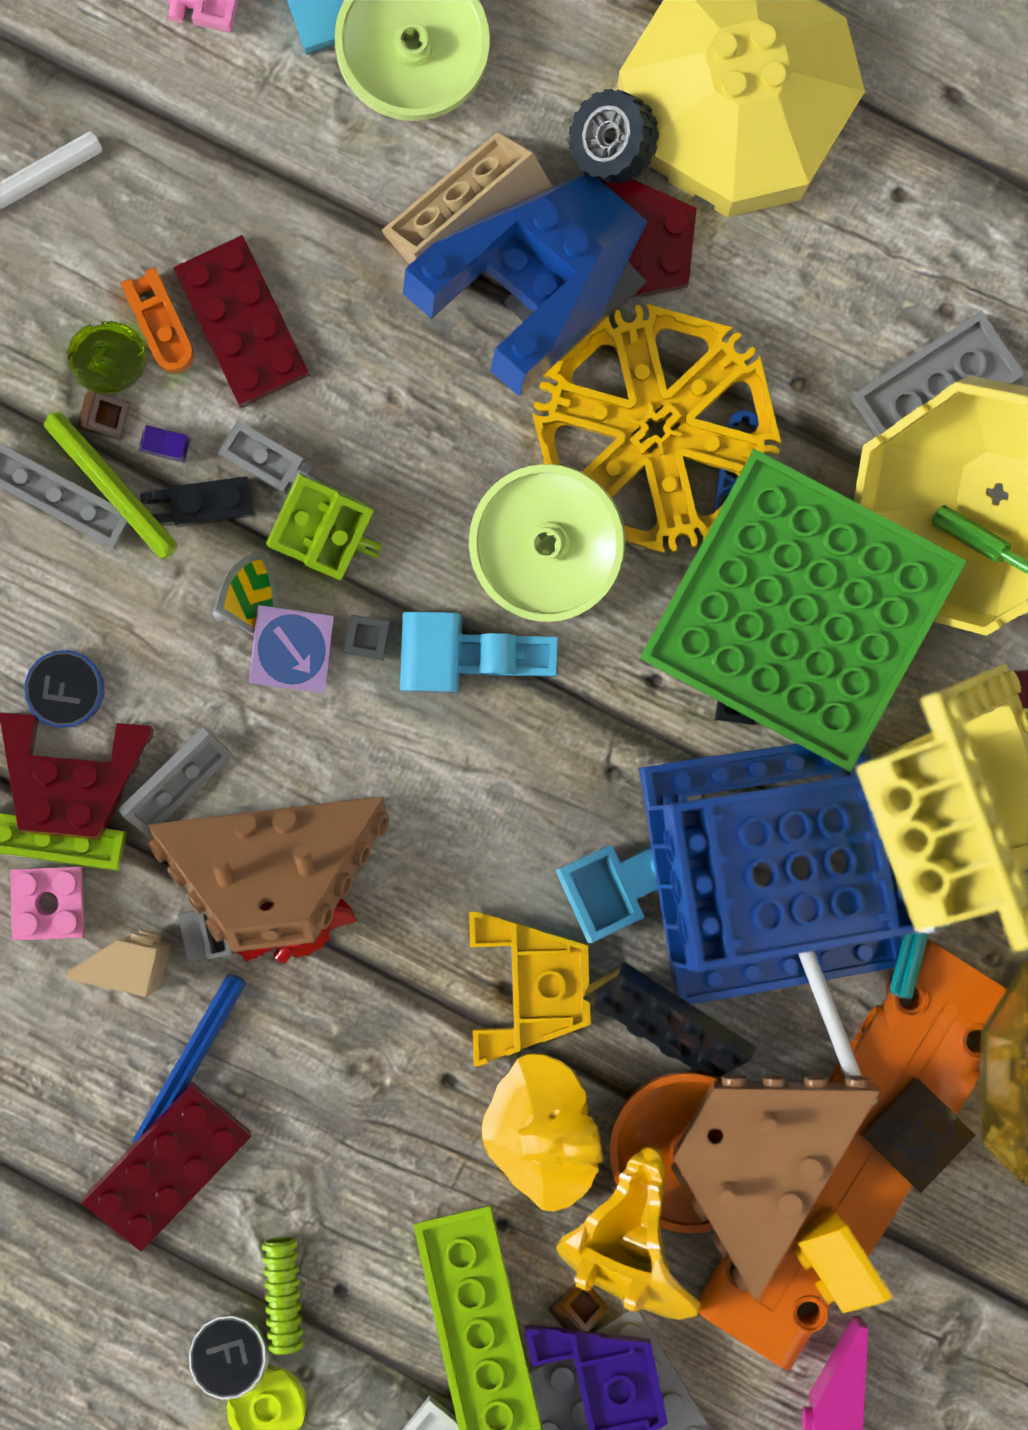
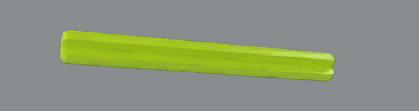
(111, 485)

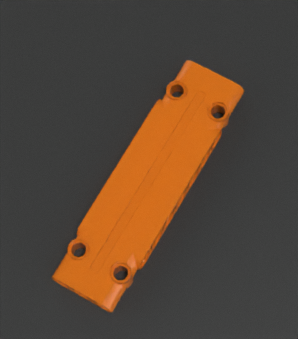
(864, 1188)

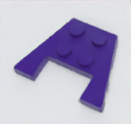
(613, 1374)

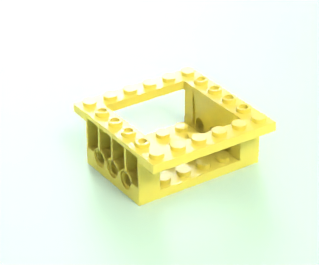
(959, 806)

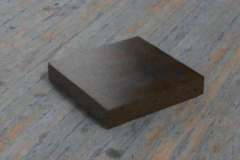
(918, 1134)

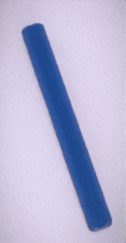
(195, 1049)

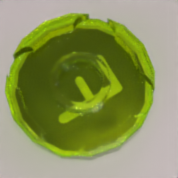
(106, 357)

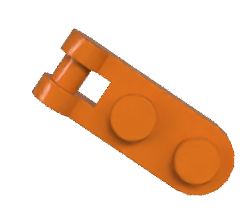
(159, 322)

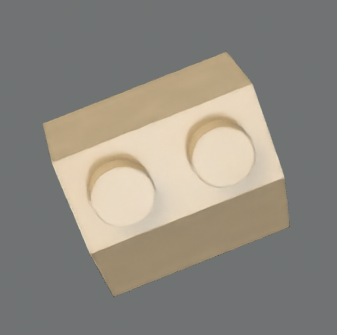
(127, 965)

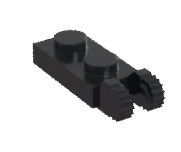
(203, 502)

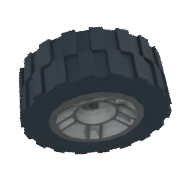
(595, 129)

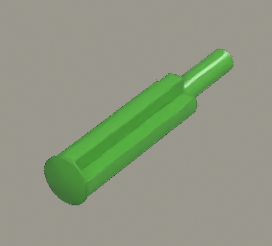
(977, 537)

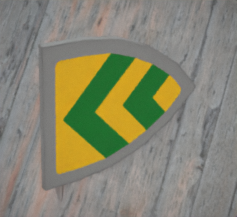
(243, 589)

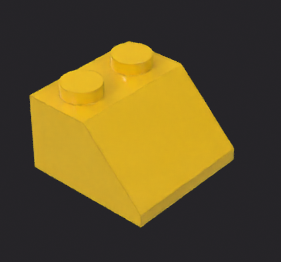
(840, 1263)

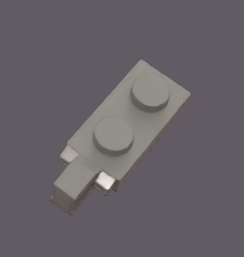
(263, 457)

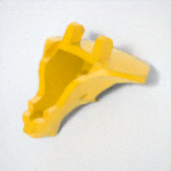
(542, 1132)
(624, 1246)

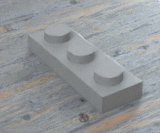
(175, 781)

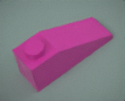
(839, 1391)

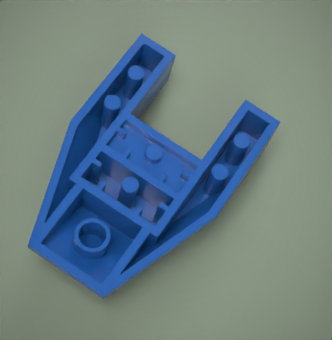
(552, 253)

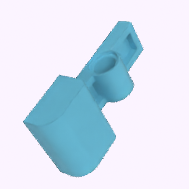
(438, 652)
(607, 890)

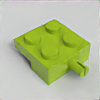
(322, 527)

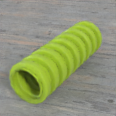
(282, 1295)

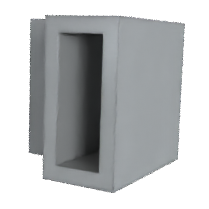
(198, 940)

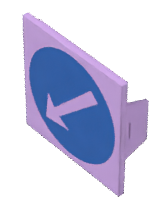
(291, 649)

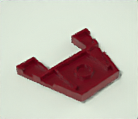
(667, 240)
(67, 794)

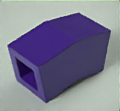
(164, 444)

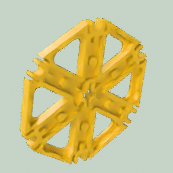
(647, 393)

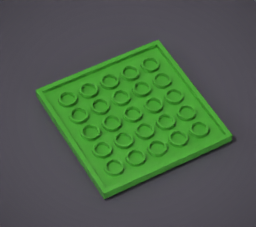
(802, 610)

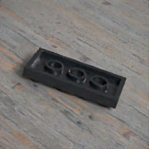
(668, 1021)

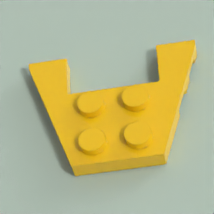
(547, 986)

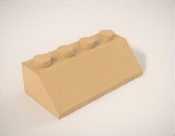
(480, 185)

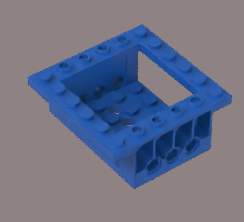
(747, 938)

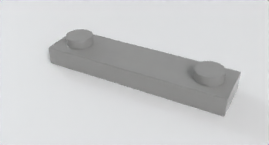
(61, 498)

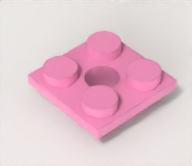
(27, 916)

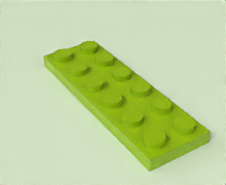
(477, 1322)

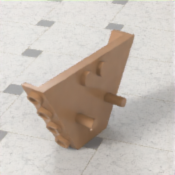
(281, 856)
(770, 1163)

